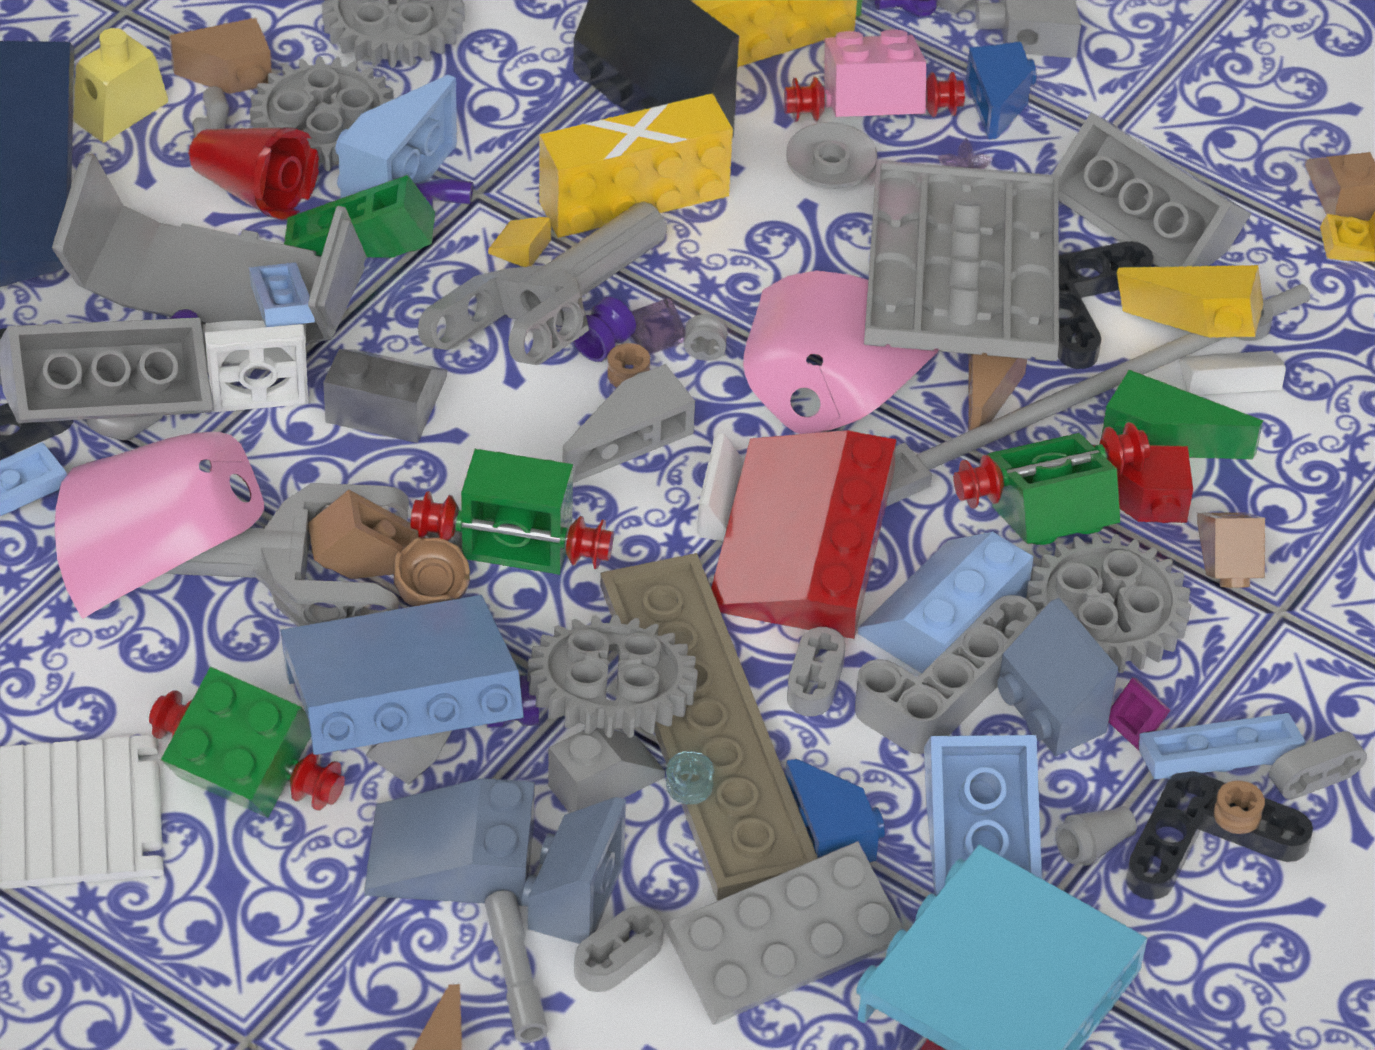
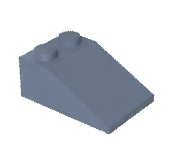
(453, 842)

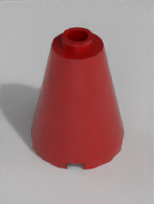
(258, 165)

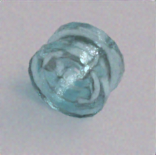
(687, 791)

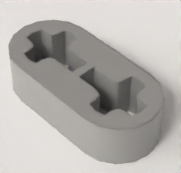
(807, 669)
(1317, 765)
(623, 953)

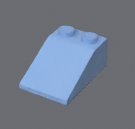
(399, 138)
(982, 795)

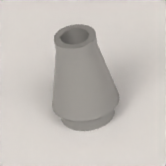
(1092, 834)

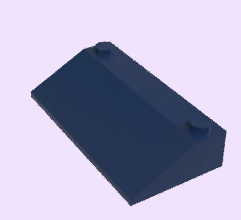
(34, 154)

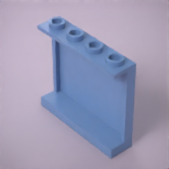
(402, 674)

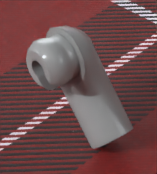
(216, 108)

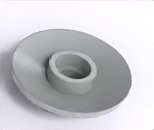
(831, 155)

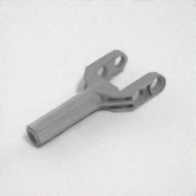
(545, 293)
(280, 556)

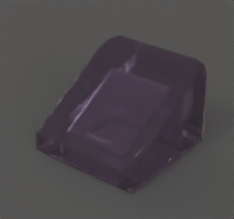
(658, 326)

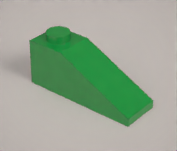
(386, 218)
(1182, 419)

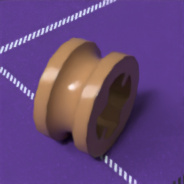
(626, 355)
(1234, 818)

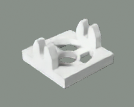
(259, 395)

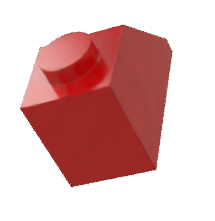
(1161, 489)

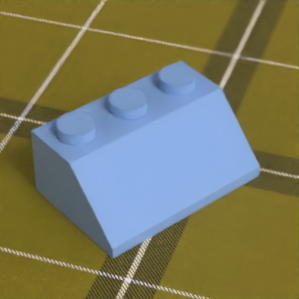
(947, 597)

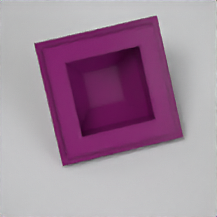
(1137, 712)

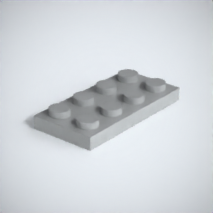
(784, 932)

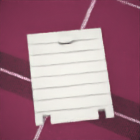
(79, 812)

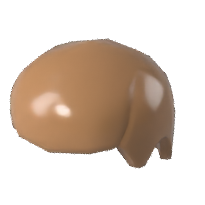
(431, 571)

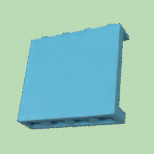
(1003, 963)

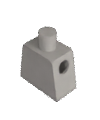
(1039, 25)

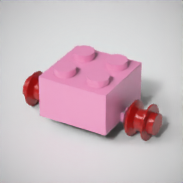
(874, 79)

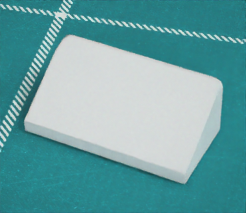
(1233, 372)
(719, 488)

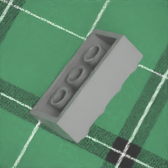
(1145, 197)
(105, 370)

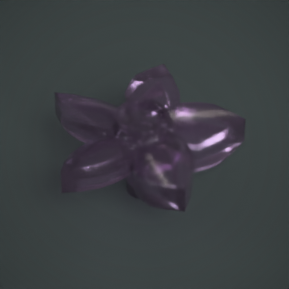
(965, 158)

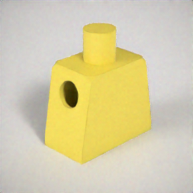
(116, 85)

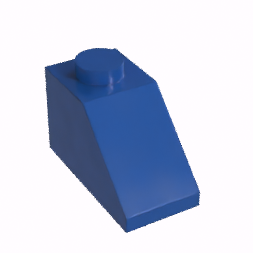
(999, 84)
(834, 810)

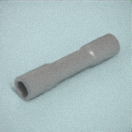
(522, 994)

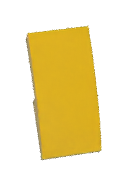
(1349, 238)

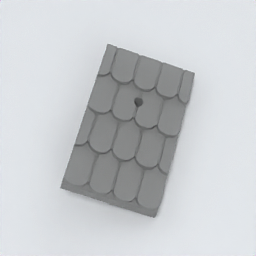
(964, 261)

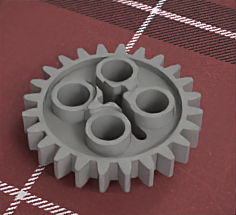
(393, 27)
(318, 101)
(1117, 595)
(572, 673)

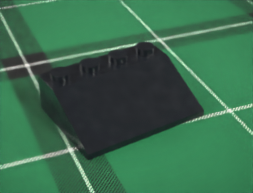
(656, 53)

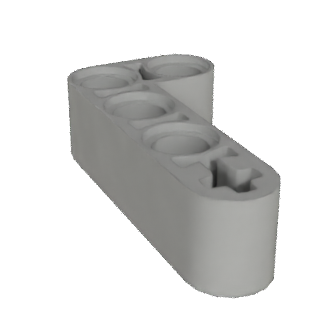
(950, 689)

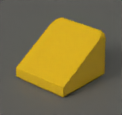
(522, 241)

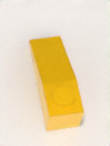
(1195, 298)

